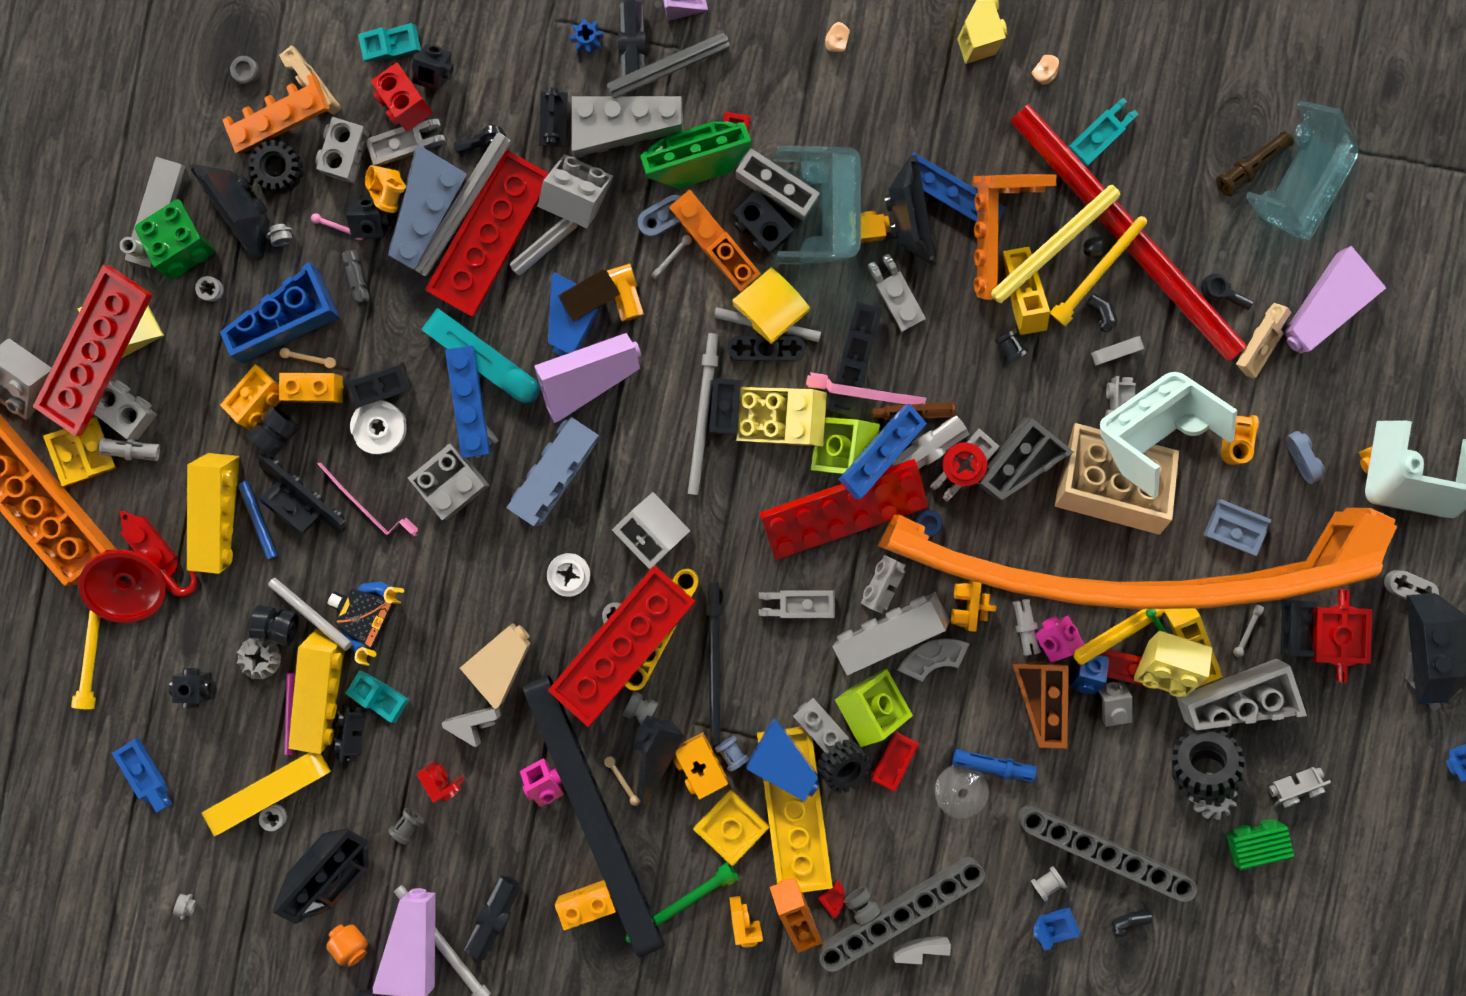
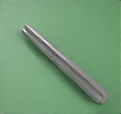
(462, 203)

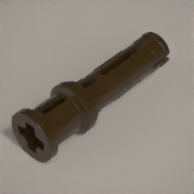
(1245, 170)

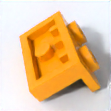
(252, 398)
(745, 932)

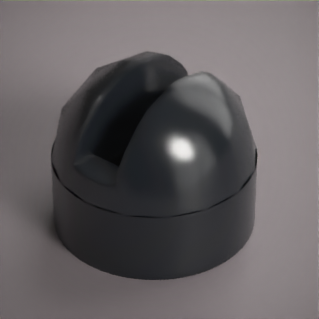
(1093, 248)

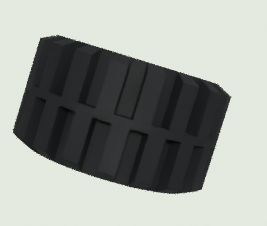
(1212, 746)

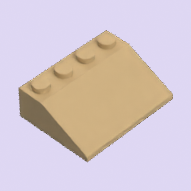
(1096, 487)

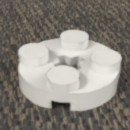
(364, 434)

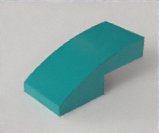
(389, 44)
(377, 696)

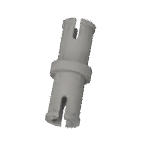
(129, 449)
(1026, 627)

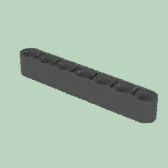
(1115, 862)
(906, 901)

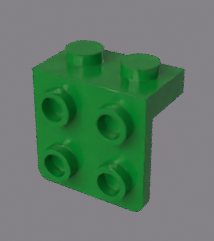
(173, 240)

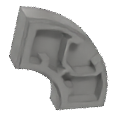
(932, 656)

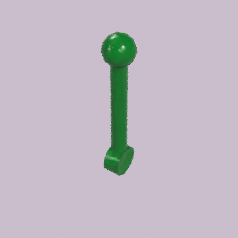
(1151, 613)

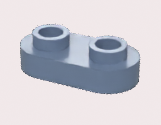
(661, 214)
(1300, 449)

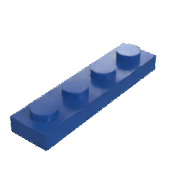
(950, 190)
(467, 401)
(882, 451)

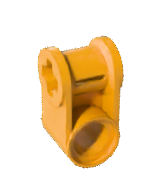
(384, 187)
(1244, 438)

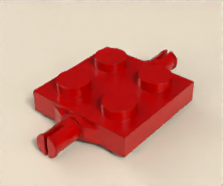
(1342, 635)

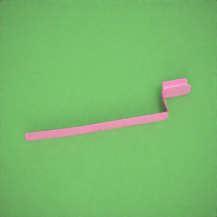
(821, 382)
(408, 525)

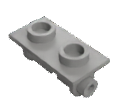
(1119, 392)
(887, 572)
(819, 725)
(1309, 784)

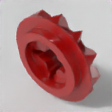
(965, 451)

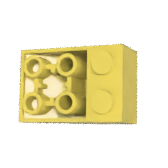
(781, 416)

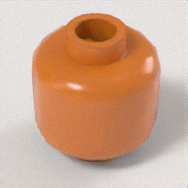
(347, 945)

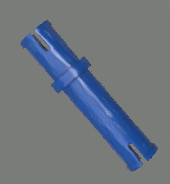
(1002, 767)

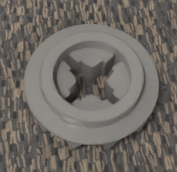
(269, 652)

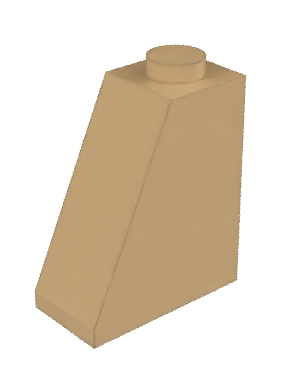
(498, 663)

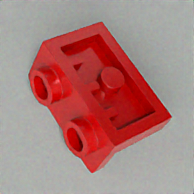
(434, 781)

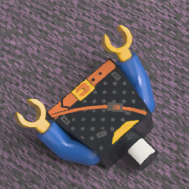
(365, 615)

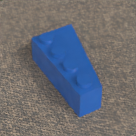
(281, 317)

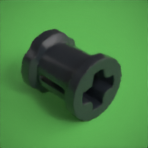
(1011, 346)

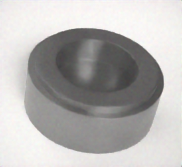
(245, 70)

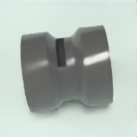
(639, 708)
(862, 905)

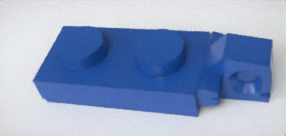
(142, 774)

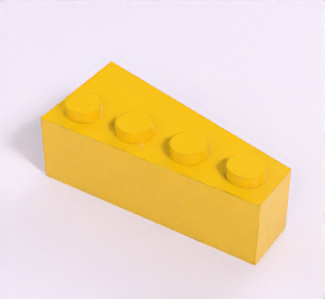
(211, 511)
(315, 693)

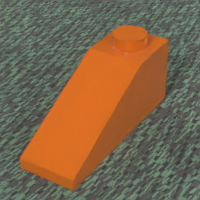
(795, 914)

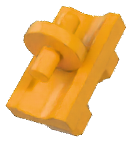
(969, 617)

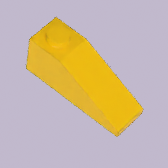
(1028, 300)
(1189, 625)

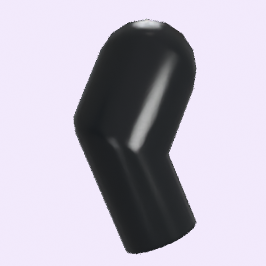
(1106, 312)
(1131, 919)

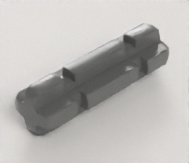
(355, 276)

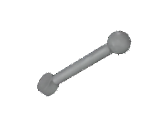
(686, 240)
(1239, 651)

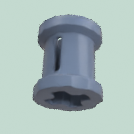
(731, 753)

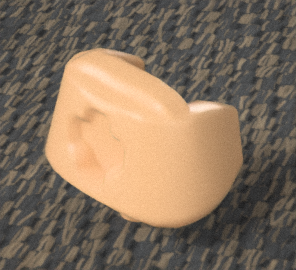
(837, 38)
(1046, 69)

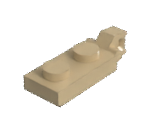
(293, 60)
(1263, 341)

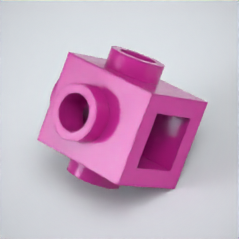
(1059, 638)
(541, 783)

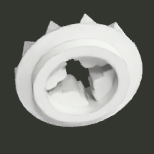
(557, 580)

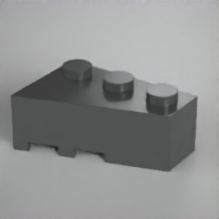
(1022, 458)

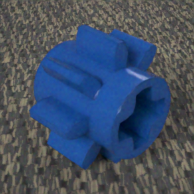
(579, 36)

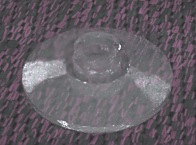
(949, 785)

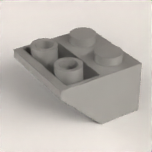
(574, 190)
(20, 378)
(448, 482)
(651, 530)

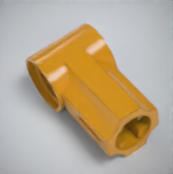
(628, 300)

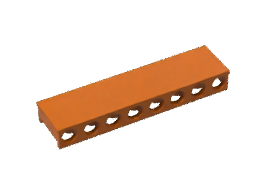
(45, 511)

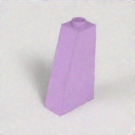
(1335, 298)
(585, 374)
(410, 948)

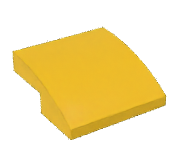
(771, 305)
(78, 456)

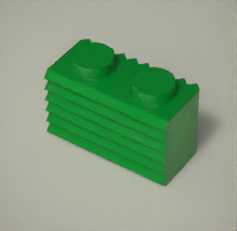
(1260, 844)

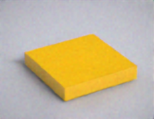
(731, 827)

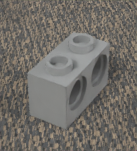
(350, 151)
(118, 414)

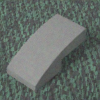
(912, 951)

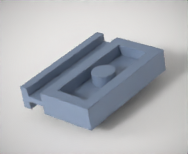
(1237, 527)

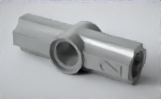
(934, 443)

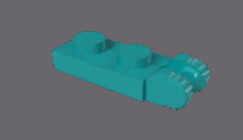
(1101, 134)

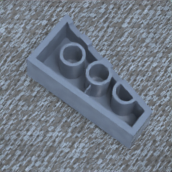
(427, 196)
(553, 472)

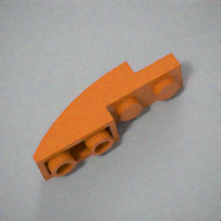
(714, 240)

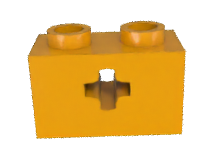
(311, 387)
(713, 775)
(584, 905)

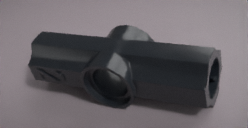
(632, 38)
(492, 917)

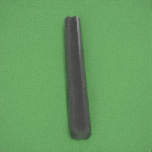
(668, 65)

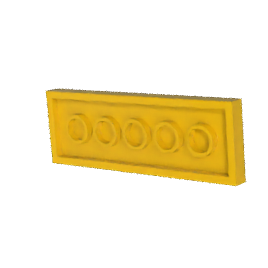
(798, 828)

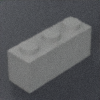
(777, 185)

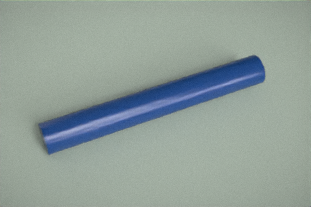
(257, 520)

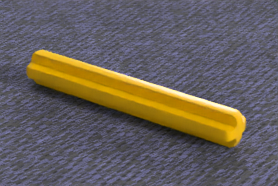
(1113, 636)

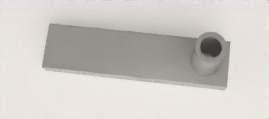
(160, 191)

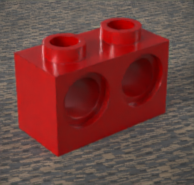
(401, 97)

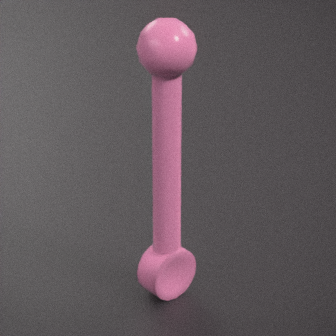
(316, 219)

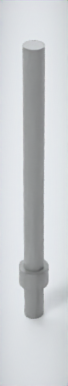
(709, 361)
(452, 957)

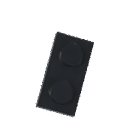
(725, 406)

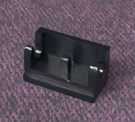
(379, 385)
(1297, 628)

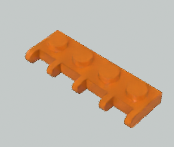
(277, 116)

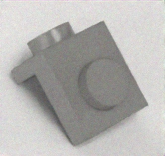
(1116, 703)

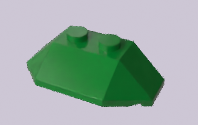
(697, 153)

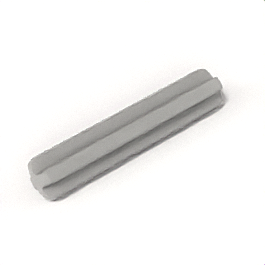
(542, 246)

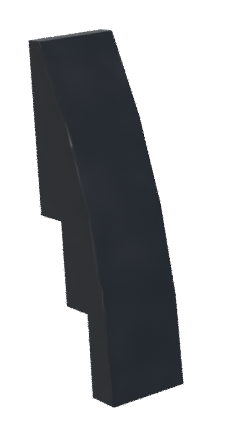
(855, 356)

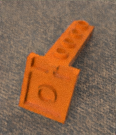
(987, 221)

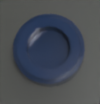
(931, 521)

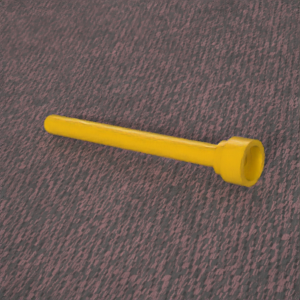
(1065, 310)
(84, 696)

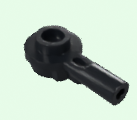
(482, 139)
(1217, 287)

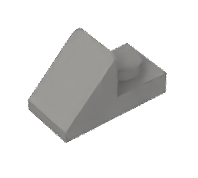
(465, 725)

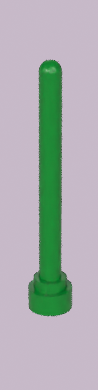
(725, 876)

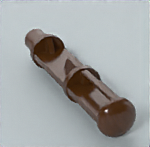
(926, 411)

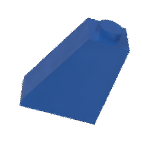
(563, 332)
(783, 763)

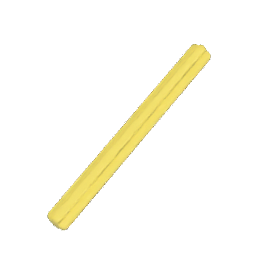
(1055, 243)

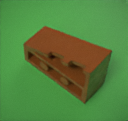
(1046, 699)

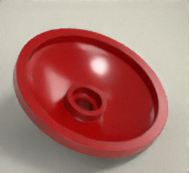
(120, 598)

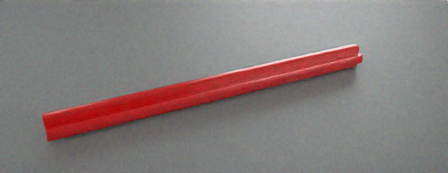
(1118, 222)

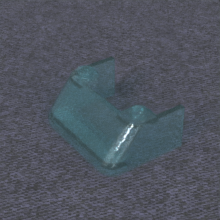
(1314, 175)
(840, 177)

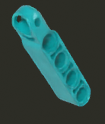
(489, 361)

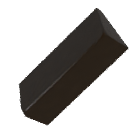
(589, 294)

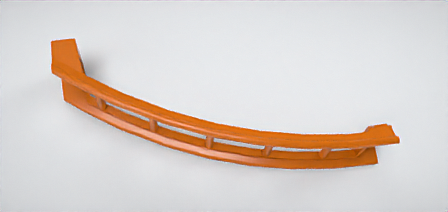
(1344, 554)

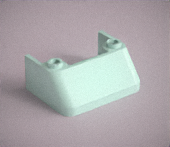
(1152, 415)
(1397, 476)

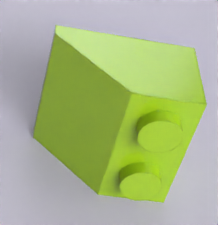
(842, 444)
(874, 708)

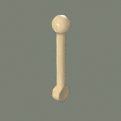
(329, 362)
(610, 763)

